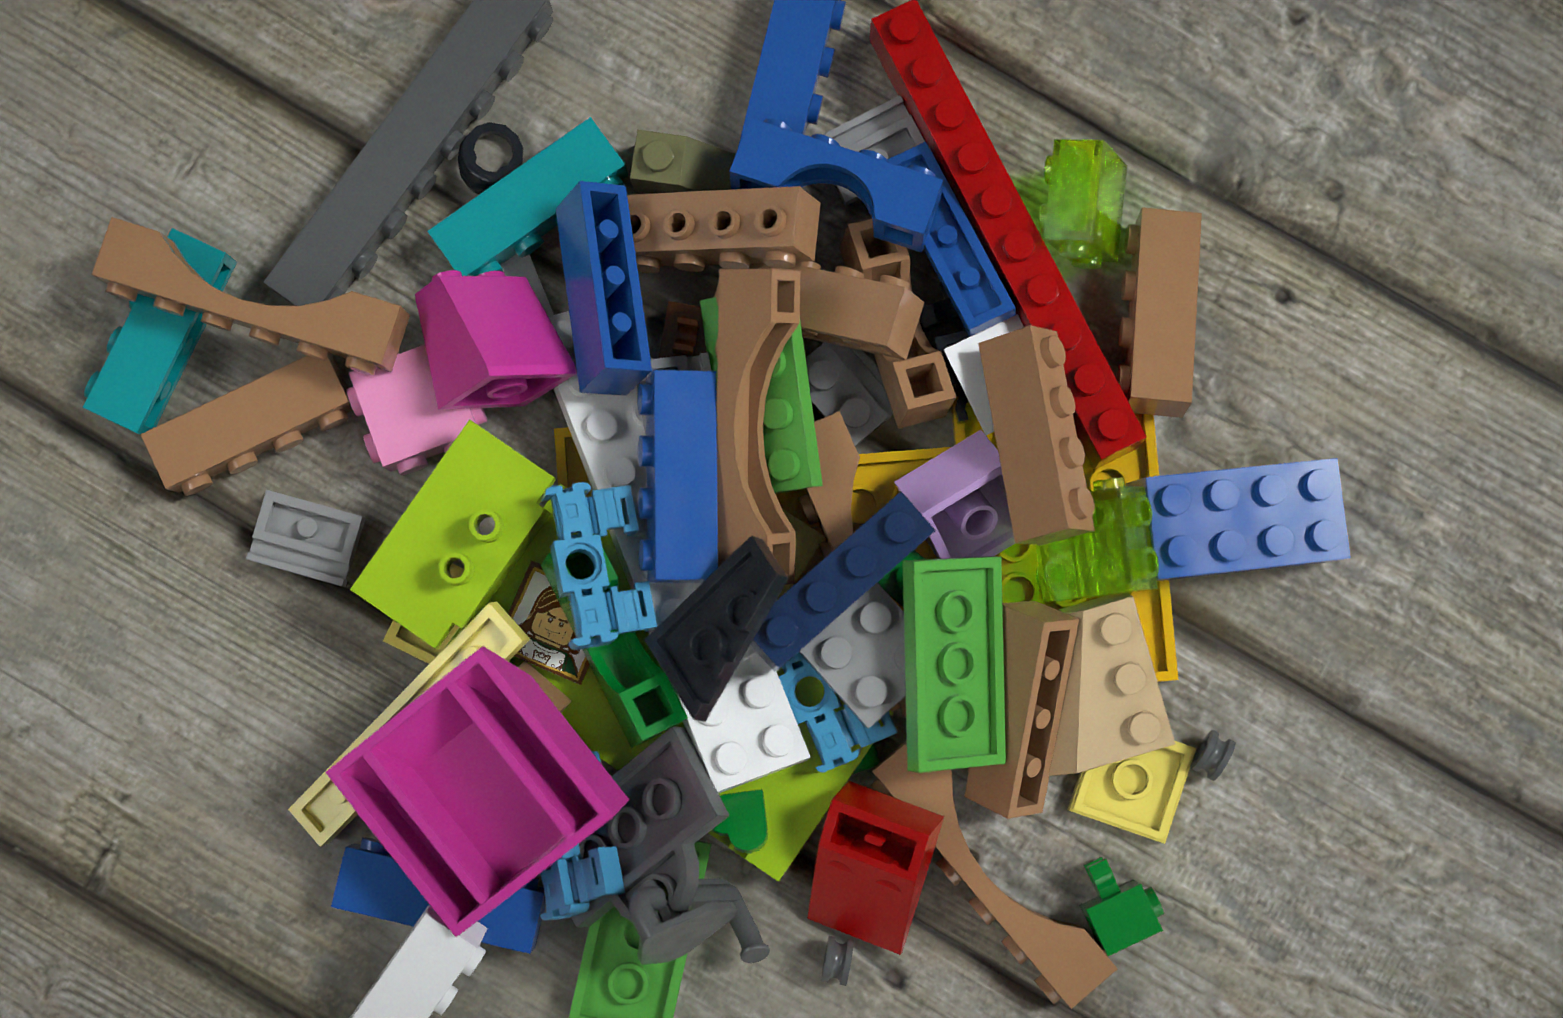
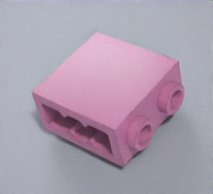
(405, 413)

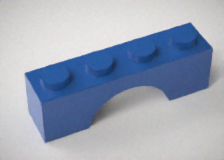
(897, 197)

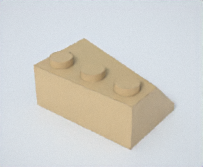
(1111, 690)

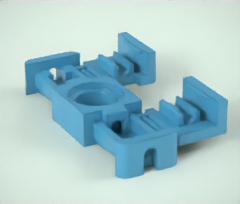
(591, 608)
(830, 730)
(580, 880)

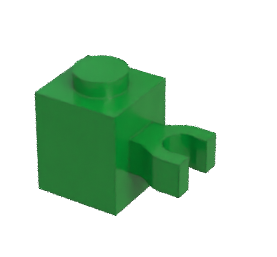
(1119, 913)

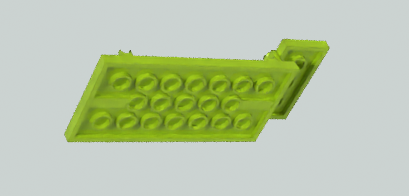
(415, 588)

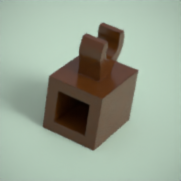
(682, 331)

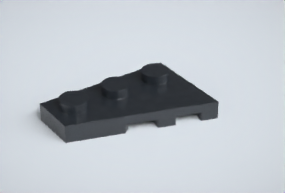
(716, 625)

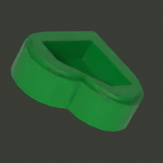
(747, 820)

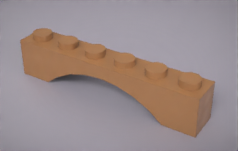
(754, 323)
(349, 326)
(832, 501)
(1060, 950)

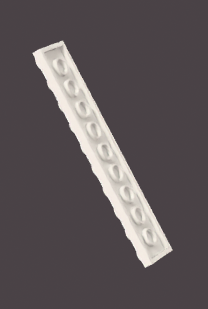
(752, 721)

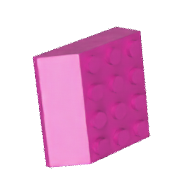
(477, 787)

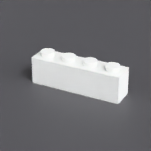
(423, 971)

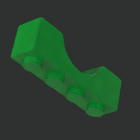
(628, 676)

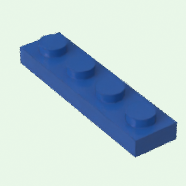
(959, 256)

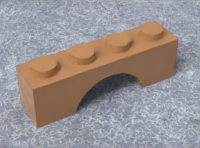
(918, 386)

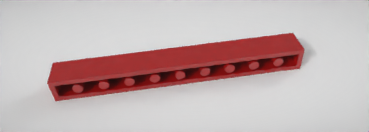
(1003, 224)

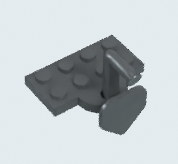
(655, 837)

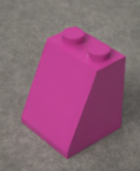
(489, 341)

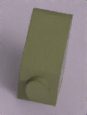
(678, 164)

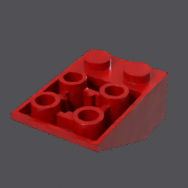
(872, 865)

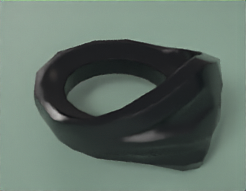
(475, 176)

